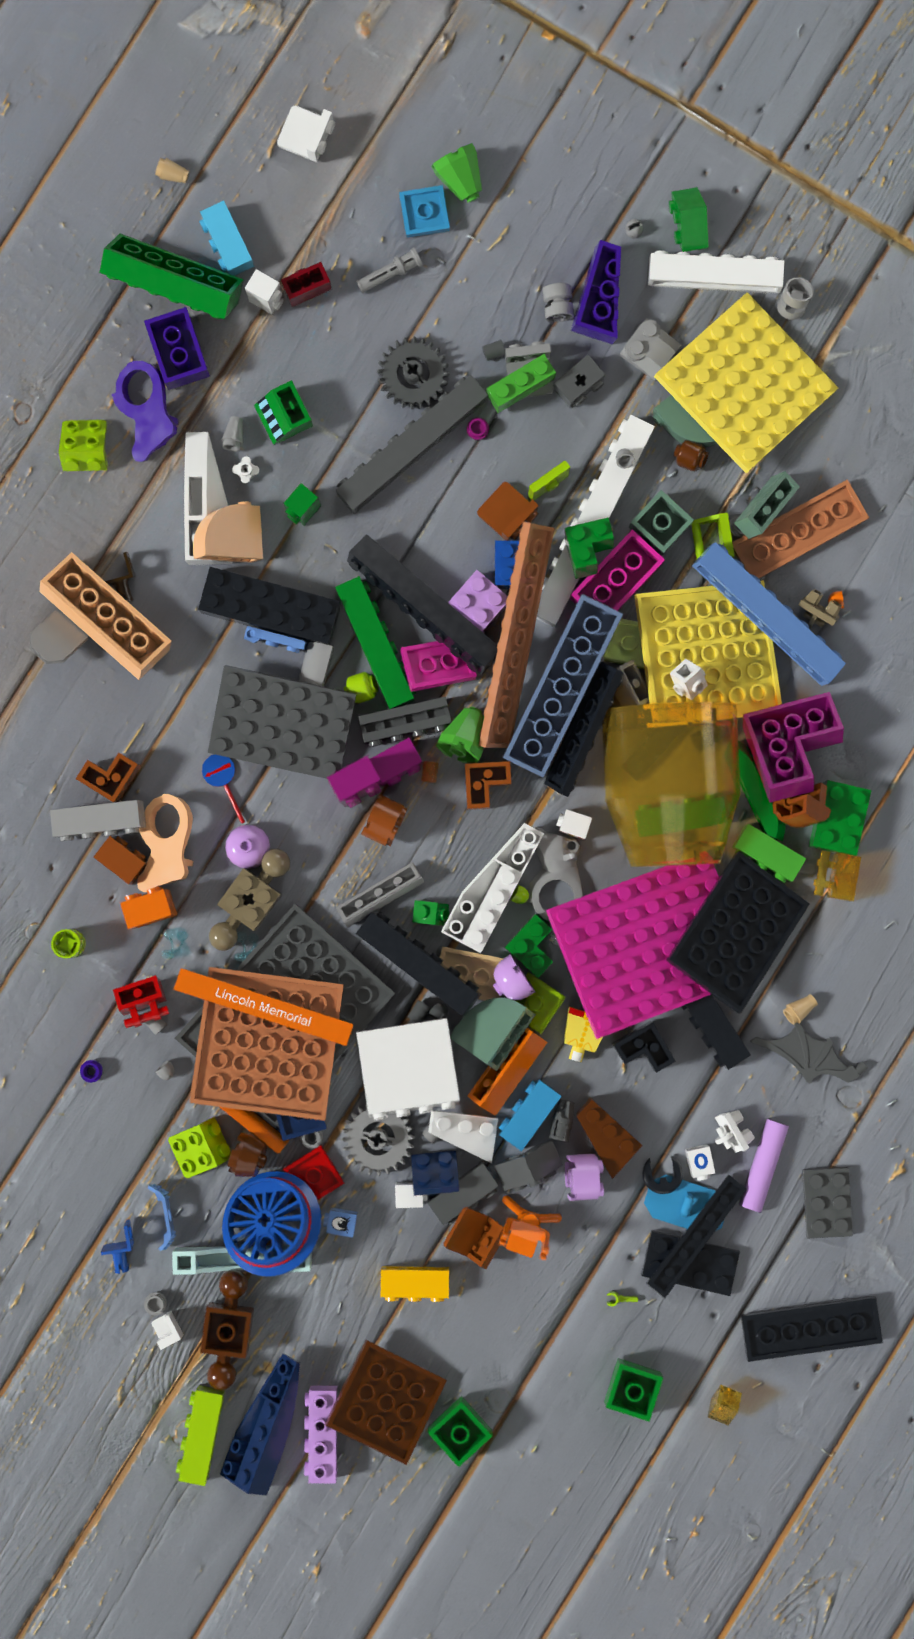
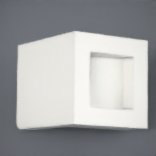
(167, 1330)

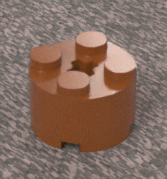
(383, 819)

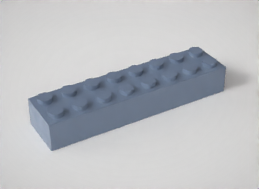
(563, 685)

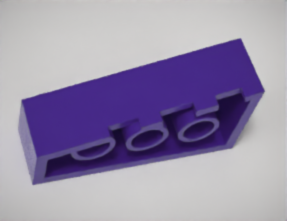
(598, 303)

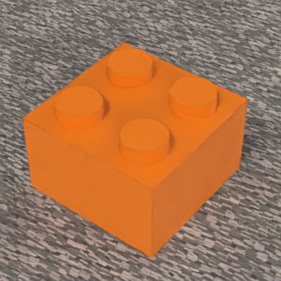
(149, 908)

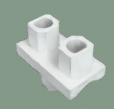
(730, 1133)

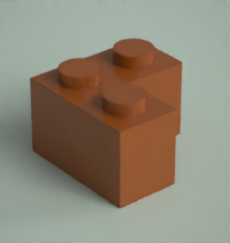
(481, 777)
(114, 781)

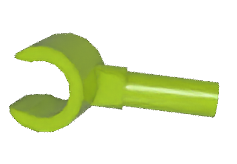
(620, 1298)

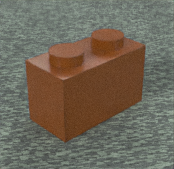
(120, 859)

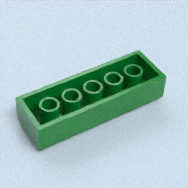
(171, 276)

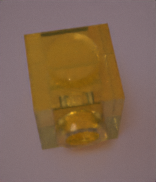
(724, 1405)

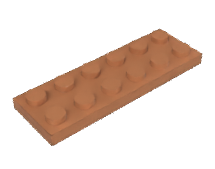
(801, 530)

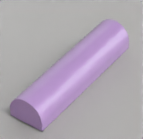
(764, 1165)

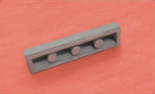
(380, 894)

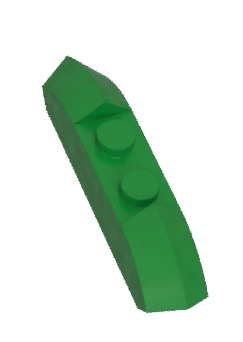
(756, 795)

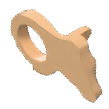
(167, 857)

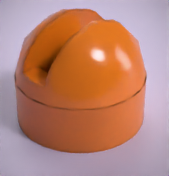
(837, 596)

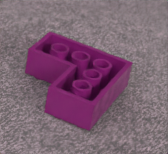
(783, 735)
(371, 774)

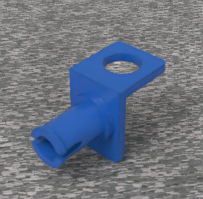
(119, 1249)

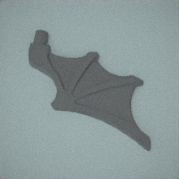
(811, 1055)

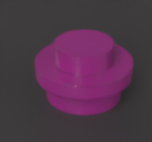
(477, 428)

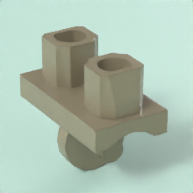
(812, 605)

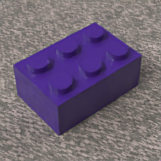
(177, 348)

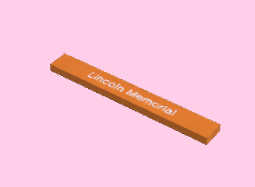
(263, 1007)

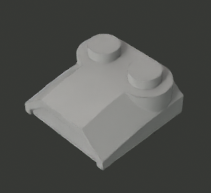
(650, 348)

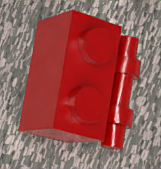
(140, 996)

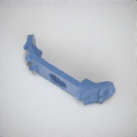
(162, 1195)

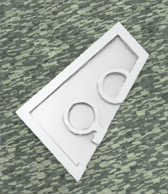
(467, 1131)

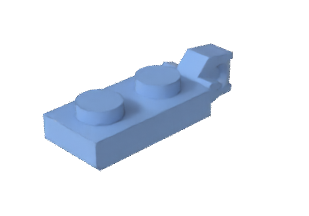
(273, 639)

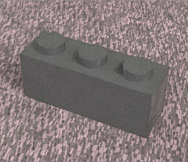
(472, 1187)

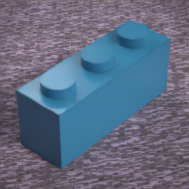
(529, 1114)

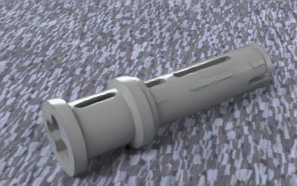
(398, 262)

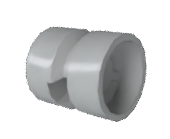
(795, 298)
(558, 305)

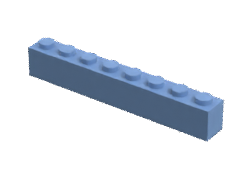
(769, 614)

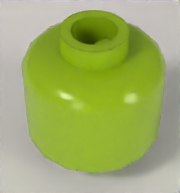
(363, 685)

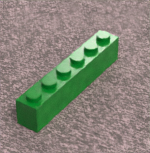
(374, 642)

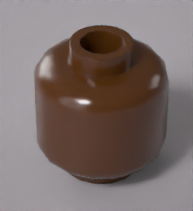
(691, 455)

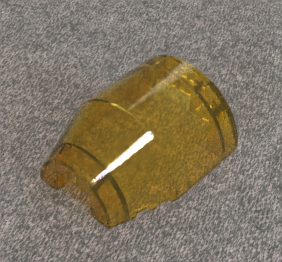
(672, 780)

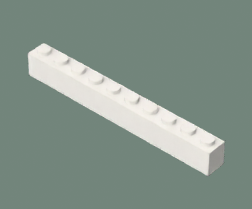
(600, 505)

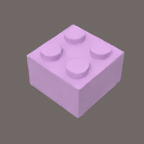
(479, 601)

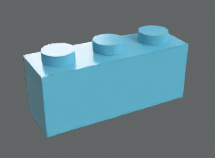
(225, 239)

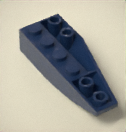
(264, 1431)

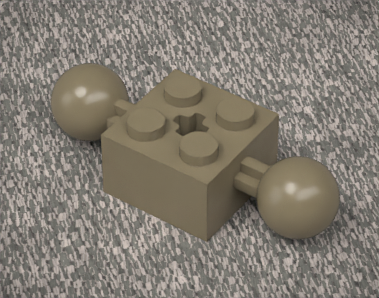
(224, 934)

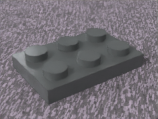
(827, 1202)

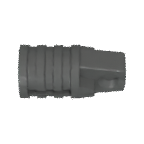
(562, 1121)

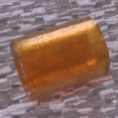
(429, 772)

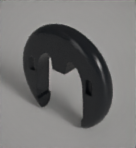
(663, 1187)

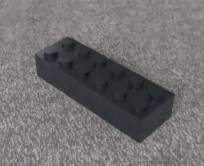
(269, 606)

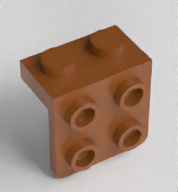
(507, 511)
(475, 1236)

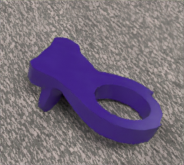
(151, 418)

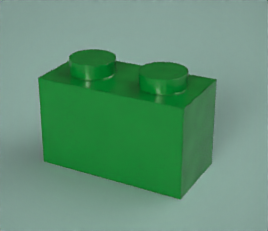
(301, 505)

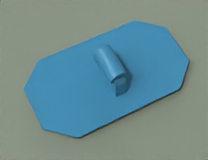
(680, 1205)

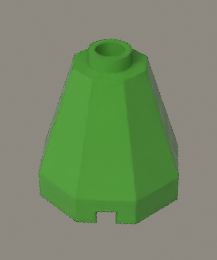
(460, 172)
(463, 736)

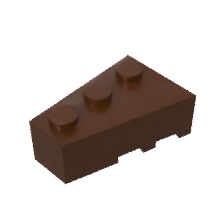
(608, 1137)

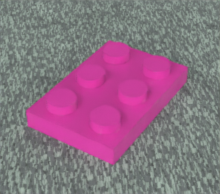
(433, 666)

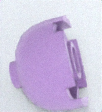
(247, 846)
(511, 980)

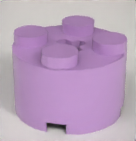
(583, 1177)

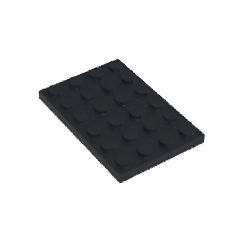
(738, 932)

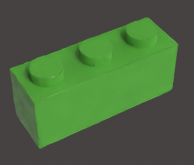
(521, 383)
(769, 853)

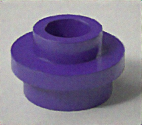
(84, 1071)

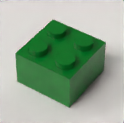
(633, 1389)
(460, 1431)

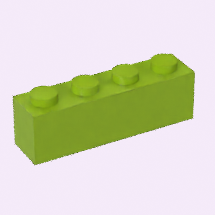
(201, 1435)

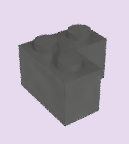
(529, 1167)

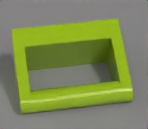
(723, 530)

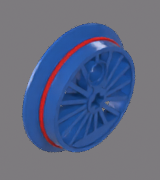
(307, 1236)

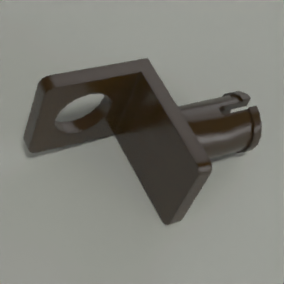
(121, 583)

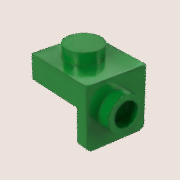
(430, 913)

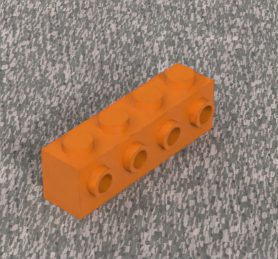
(497, 1086)

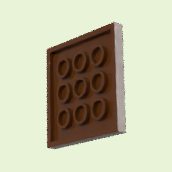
(385, 1402)

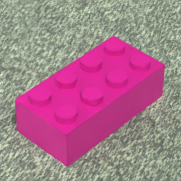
(621, 573)

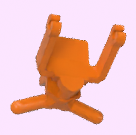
(526, 1230)

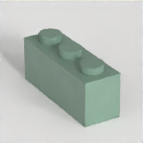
(766, 505)

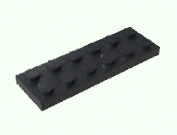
(583, 729)
(811, 1328)

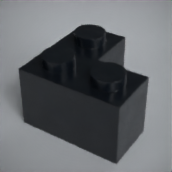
(644, 1041)

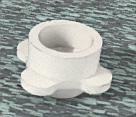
(239, 469)

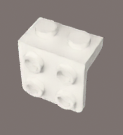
(306, 132)

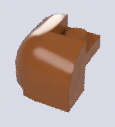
(803, 809)

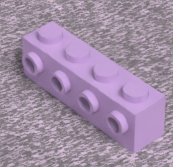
(322, 1439)

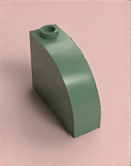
(680, 423)
(492, 1029)

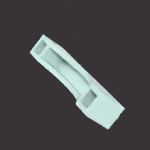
(214, 1259)

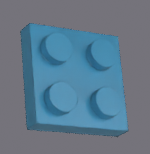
(424, 211)

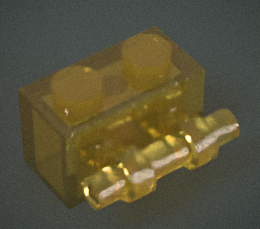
(842, 878)

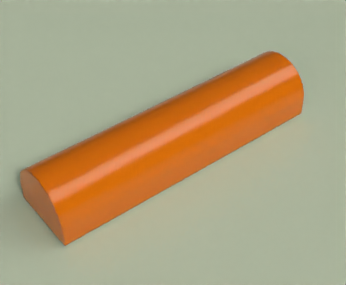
(258, 1127)

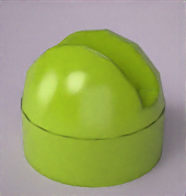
(519, 895)

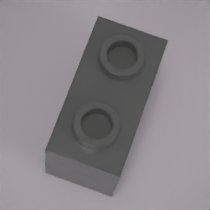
(584, 370)

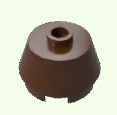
(248, 1156)

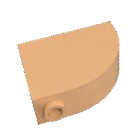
(230, 534)

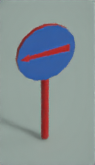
(219, 772)

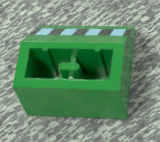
(283, 413)

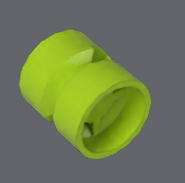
(68, 943)

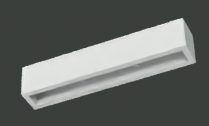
(716, 273)

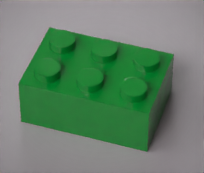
(846, 821)

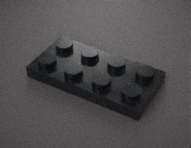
(710, 1270)

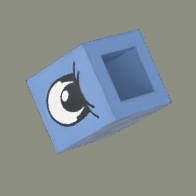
(340, 1222)

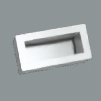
(264, 292)

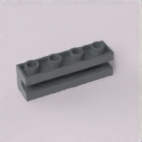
(405, 720)

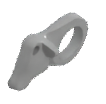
(559, 862)

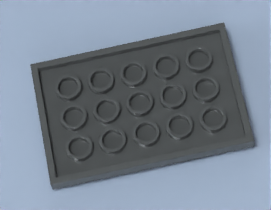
(281, 722)

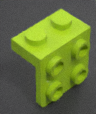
(83, 445)
(200, 1148)

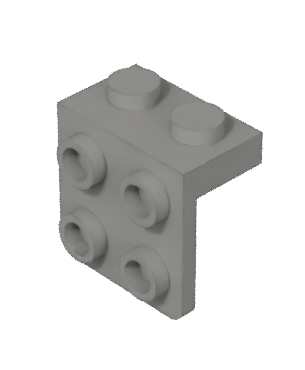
(518, 356)

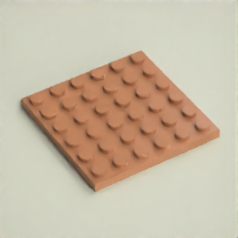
(260, 1063)

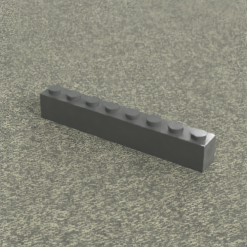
(411, 444)

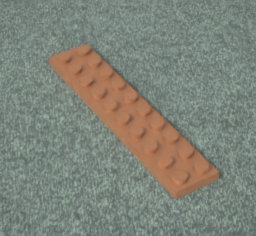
(516, 635)

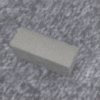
(316, 663)

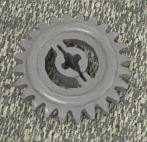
(367, 1159)

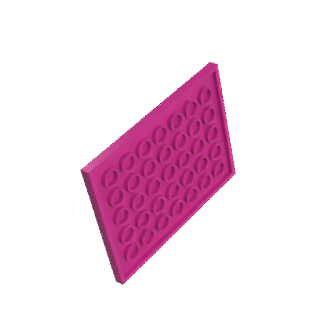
(621, 942)

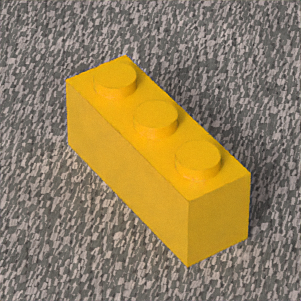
(414, 1283)

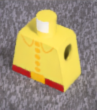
(579, 1034)

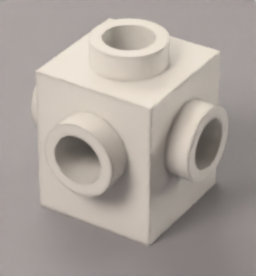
(688, 679)

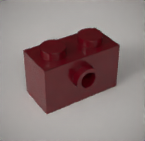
(306, 284)

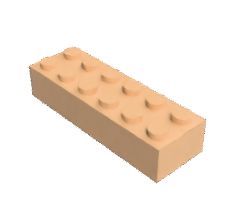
(105, 615)

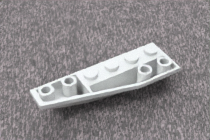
(201, 490)
(490, 891)

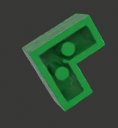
(691, 219)
(585, 541)
(525, 944)

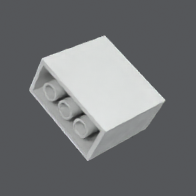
(408, 1069)

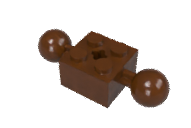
(215, 1341)

